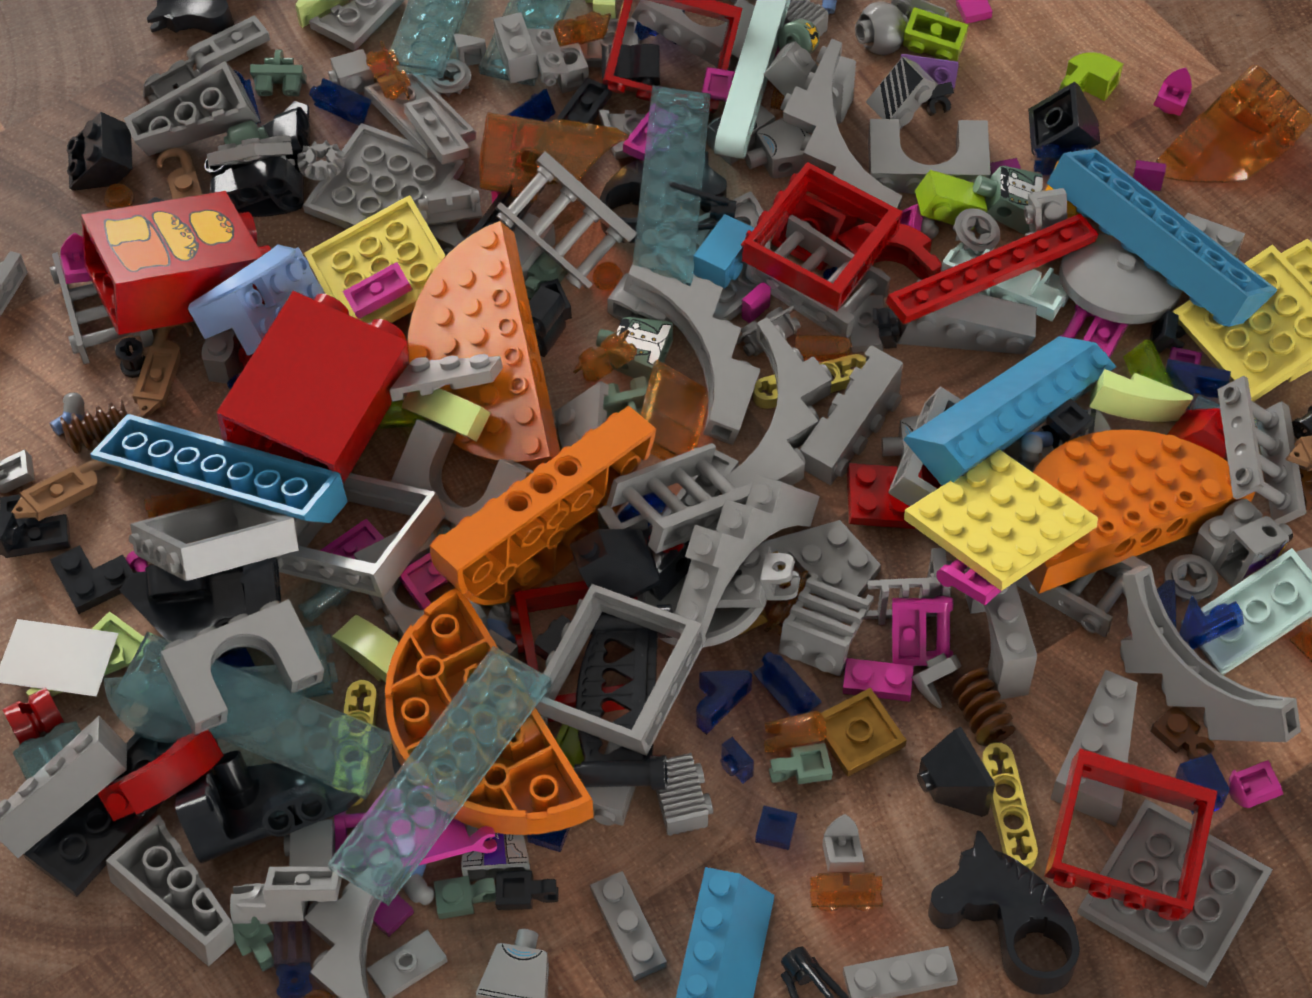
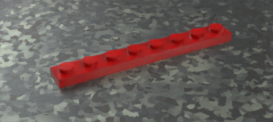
(991, 268)

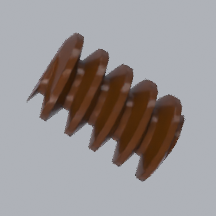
(92, 427)
(980, 709)

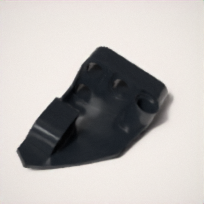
(273, 183)
(185, 608)
(251, 804)

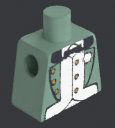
(1008, 193)
(652, 342)

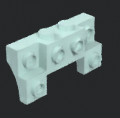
(1024, 289)

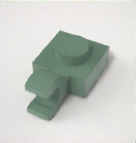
(542, 271)
(806, 762)
(457, 895)
(254, 939)

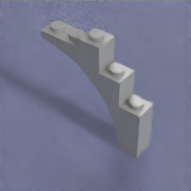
(826, 148)
(714, 341)
(798, 388)
(738, 532)
(1188, 681)
(346, 929)

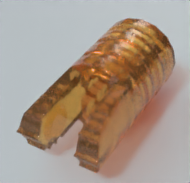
(822, 346)
(796, 731)

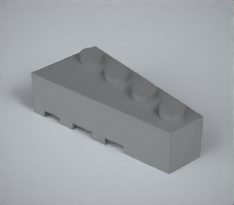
(192, 112)
(975, 324)
(854, 416)
(1107, 732)
(62, 786)
(169, 890)

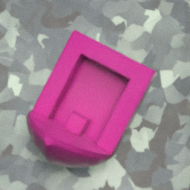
(1174, 92)
(73, 260)
(1254, 785)

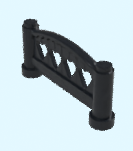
(622, 766)

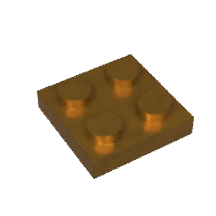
(861, 732)

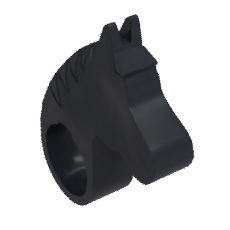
(179, 15)
(626, 186)
(1018, 901)

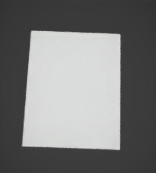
(57, 657)

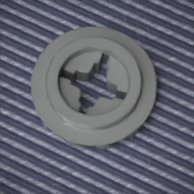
(458, 71)
(321, 169)
(984, 224)
(1198, 569)

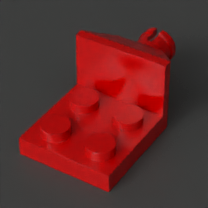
(869, 496)

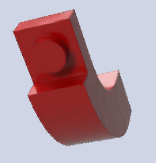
(907, 247)
(163, 777)

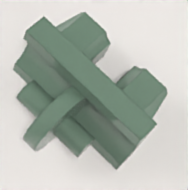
(278, 71)
(619, 400)

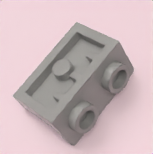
(1045, 209)

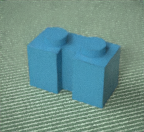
(721, 252)

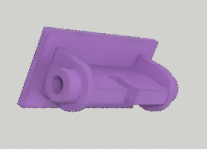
(939, 70)

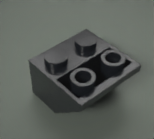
(99, 154)

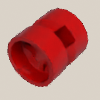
(34, 717)

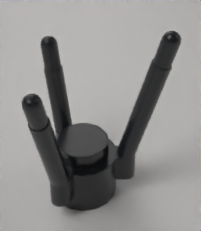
(718, 205)
(803, 969)

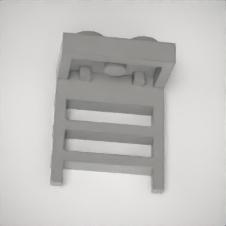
(929, 587)
(818, 638)

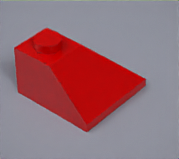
(822, 217)
(1202, 428)

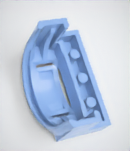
(240, 306)

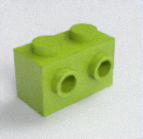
(935, 35)
(946, 196)

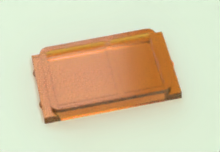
(675, 409)

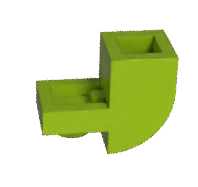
(1093, 73)

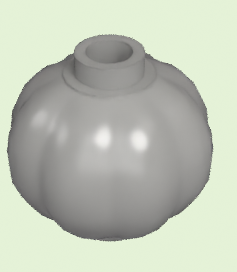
(882, 25)

